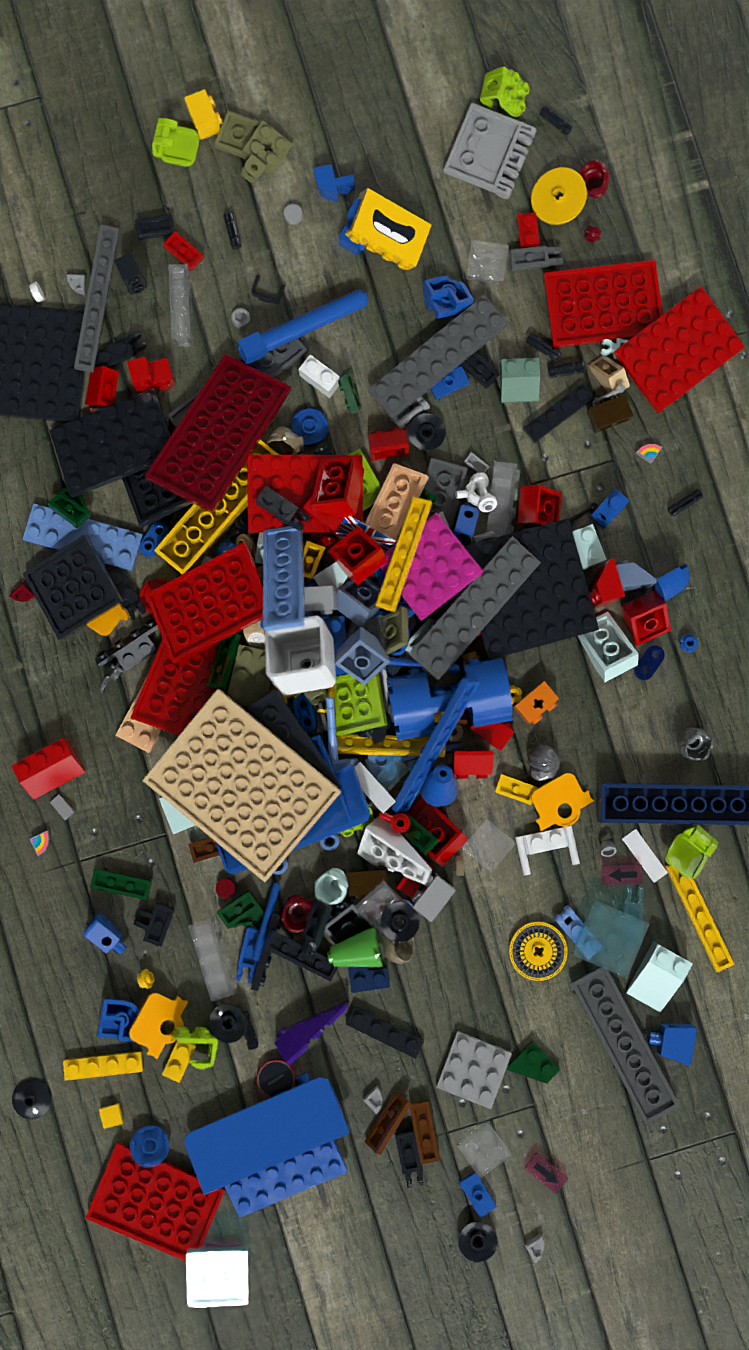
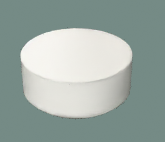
(37, 292)

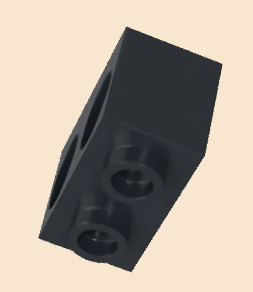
(130, 274)

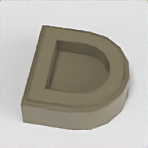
(459, 866)

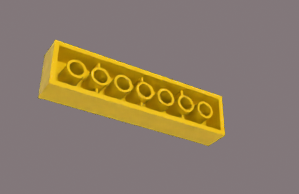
(201, 529)

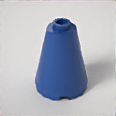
(440, 787)

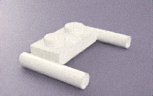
(546, 841)

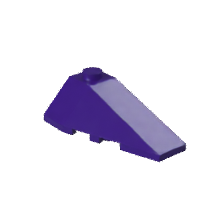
(295, 1039)

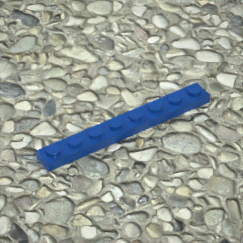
(436, 743)

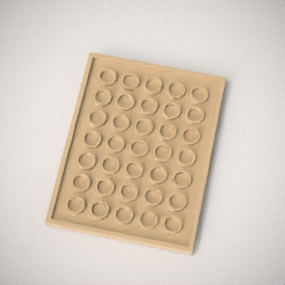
(242, 785)

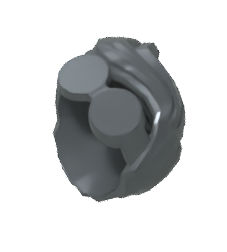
(694, 740)
(543, 762)

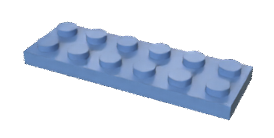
(113, 544)
(283, 579)

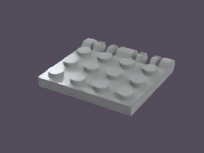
(488, 149)

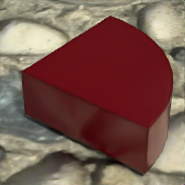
(22, 594)

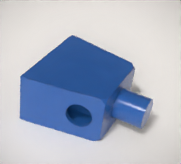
(609, 508)
(466, 523)
(99, 929)
(675, 1042)

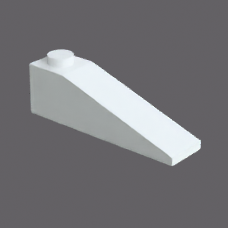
(389, 848)

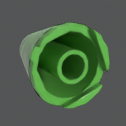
(357, 951)

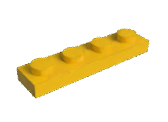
(103, 1065)

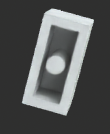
(319, 376)

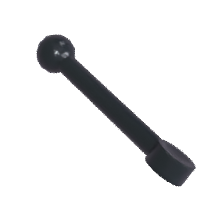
(593, 506)

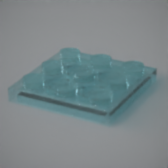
(610, 938)
(217, 1276)

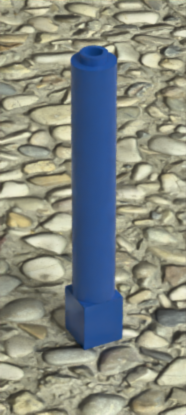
(257, 345)

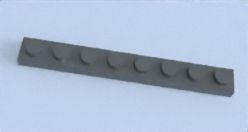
(96, 298)

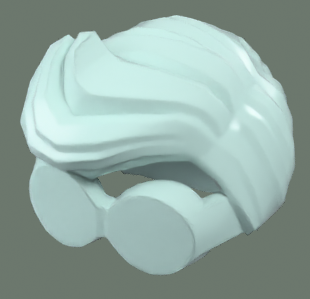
(331, 886)

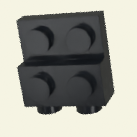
(345, 922)

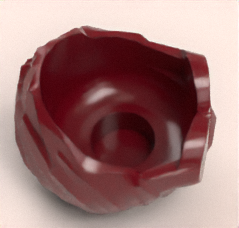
(595, 177)
(296, 913)

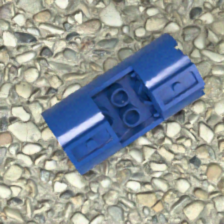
(414, 703)

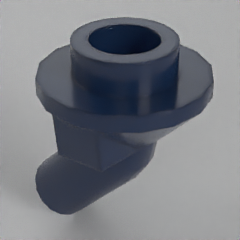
(242, 527)

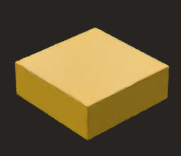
(111, 1115)

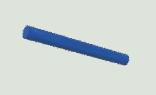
(414, 664)
(265, 922)

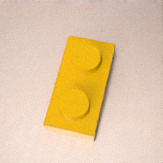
(515, 789)
(179, 1061)

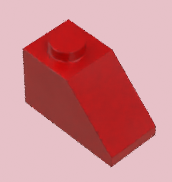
(494, 734)

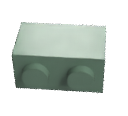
(519, 380)

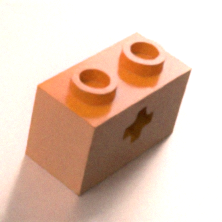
(542, 693)

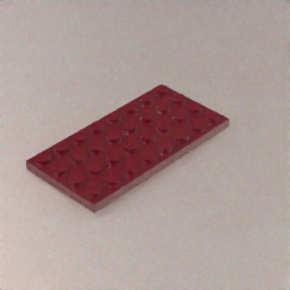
(218, 433)

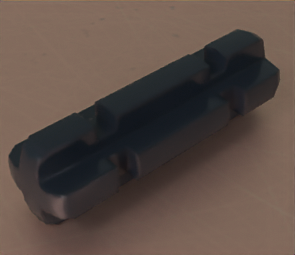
(556, 120)
(232, 230)
(543, 347)
(566, 369)
(685, 502)
(249, 1035)

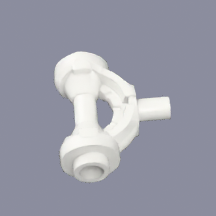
(478, 482)

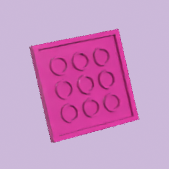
(437, 570)

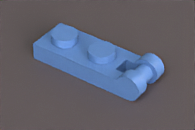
(574, 927)

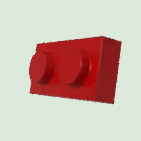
(527, 230)
(183, 251)

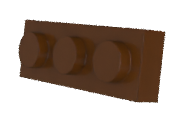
(387, 1122)
(424, 1132)

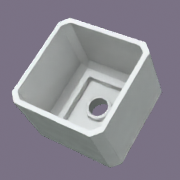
(293, 647)

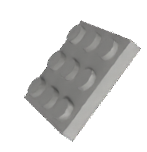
(473, 1069)

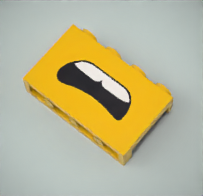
(388, 230)

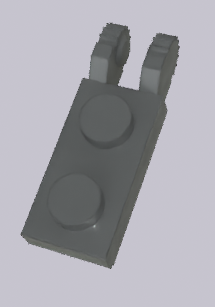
(534, 258)

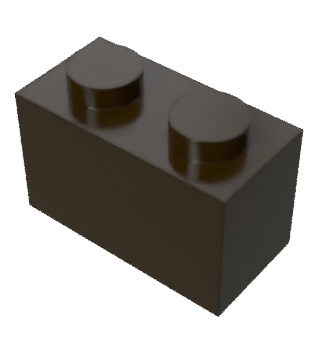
(610, 413)
(365, 881)

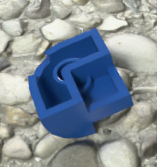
(446, 296)
(673, 582)
(116, 1019)

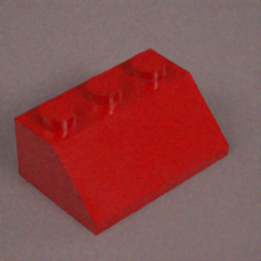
(338, 486)
(606, 586)
(48, 768)

